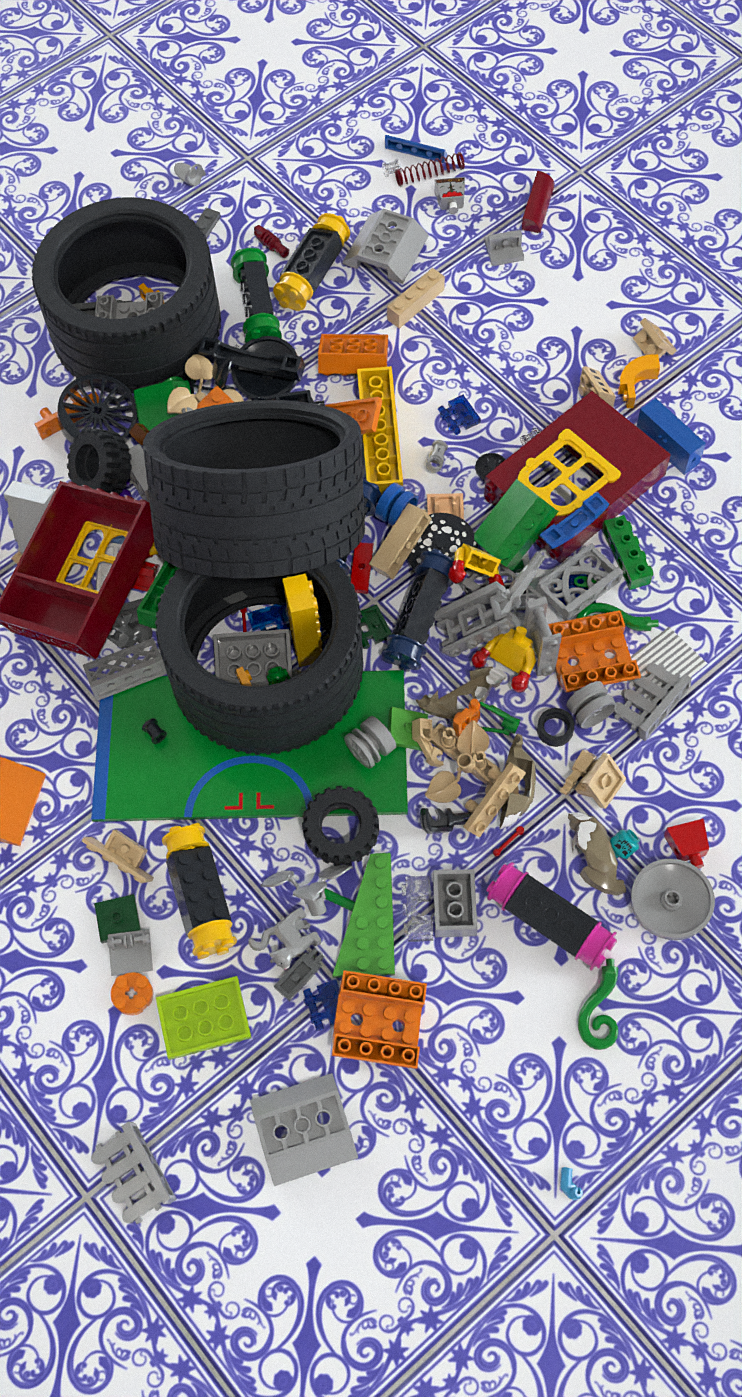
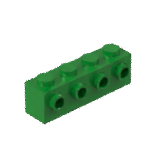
(627, 552)

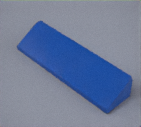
(414, 148)

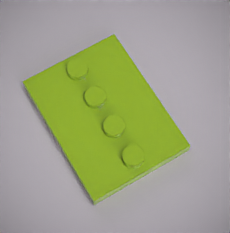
(203, 1018)

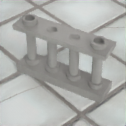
(538, 631)

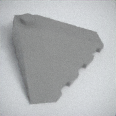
(25, 509)

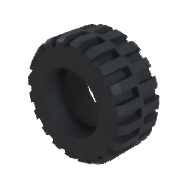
(99, 460)
(340, 799)

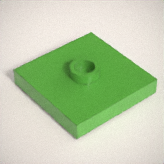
(401, 727)

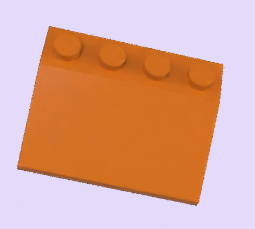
(349, 352)
(18, 797)

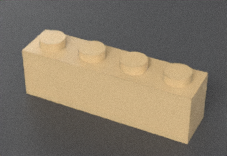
(415, 298)
(400, 541)

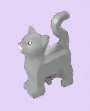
(288, 933)

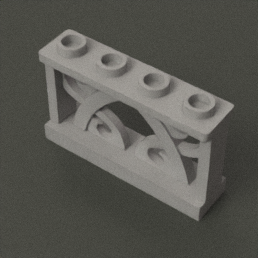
(586, 597)

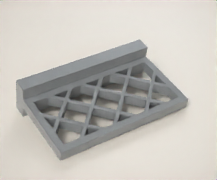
(470, 586)
(127, 676)

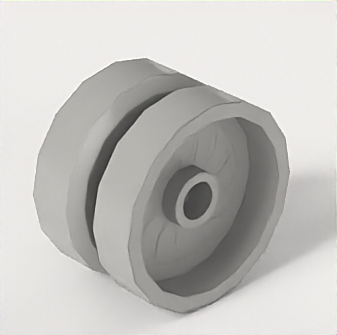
(591, 704)

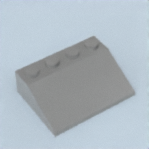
(255, 652)

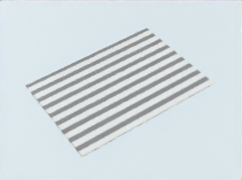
(672, 653)

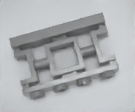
(468, 607)

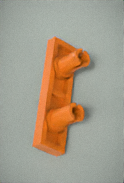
(49, 423)

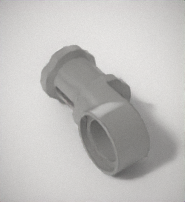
(436, 456)

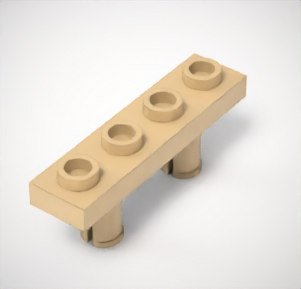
(447, 741)
(495, 798)

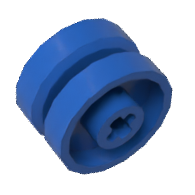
(393, 503)

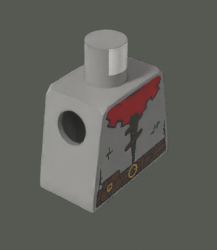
(450, 193)

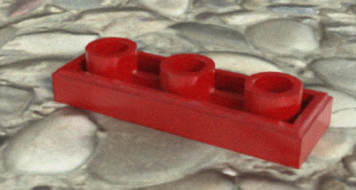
(361, 569)

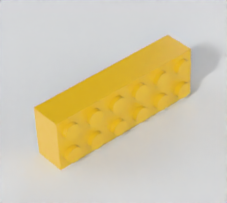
(303, 618)

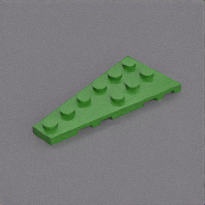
(370, 932)

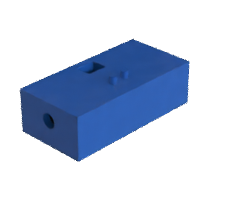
(672, 435)

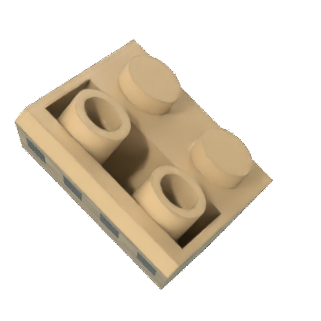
(593, 381)

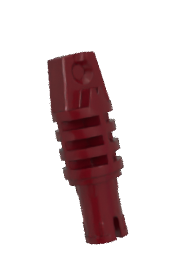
(271, 241)

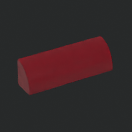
(538, 202)

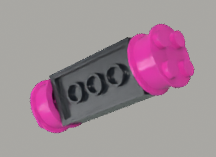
(551, 915)

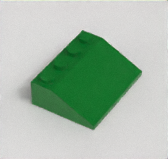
(152, 402)
(514, 524)

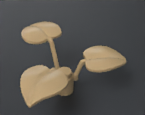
(196, 368)
(444, 786)

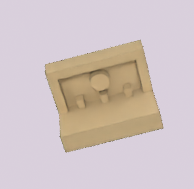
(653, 340)
(601, 781)

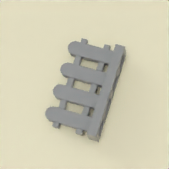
(656, 712)
(151, 1173)

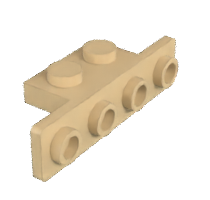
(123, 852)

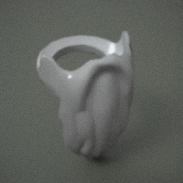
(189, 174)

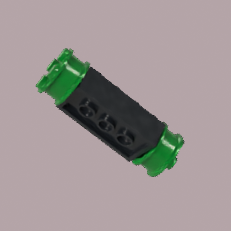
(251, 273)

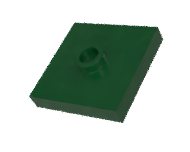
(117, 916)

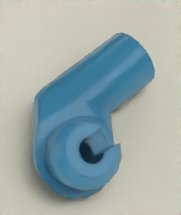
(568, 1186)

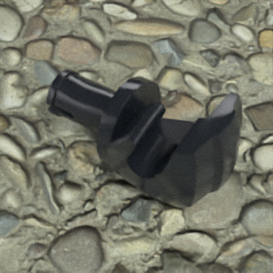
(444, 822)

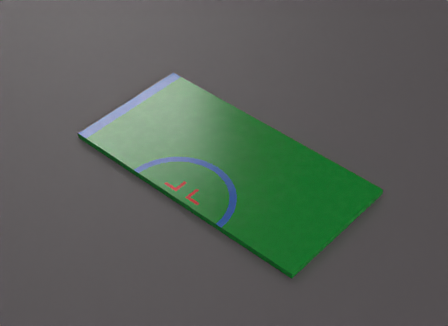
(200, 780)

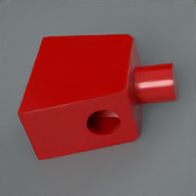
(688, 841)

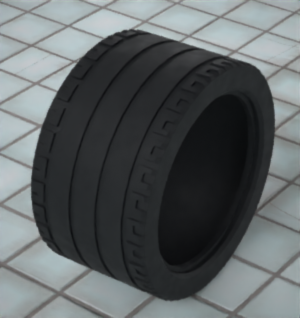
(115, 242)
(273, 715)

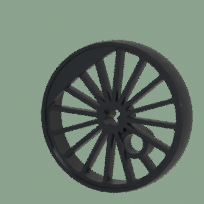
(89, 409)

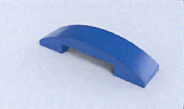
(576, 522)

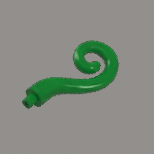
(635, 623)
(608, 982)

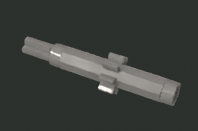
(519, 585)

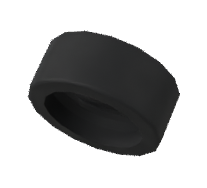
(557, 713)

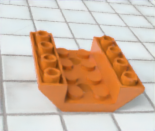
(587, 642)
(379, 1004)

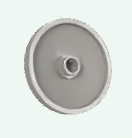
(672, 899)

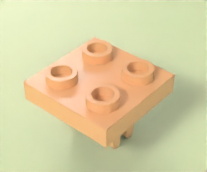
(446, 503)

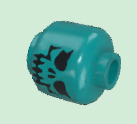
(624, 843)

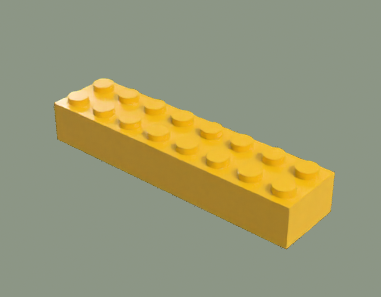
(381, 447)

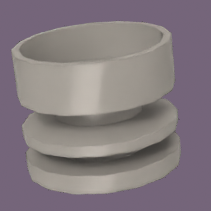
(370, 741)

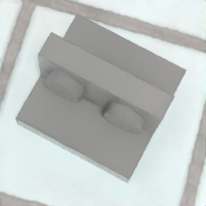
(504, 247)

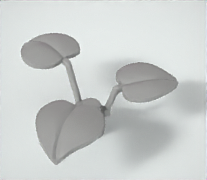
(309, 893)

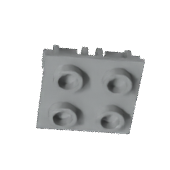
(130, 952)

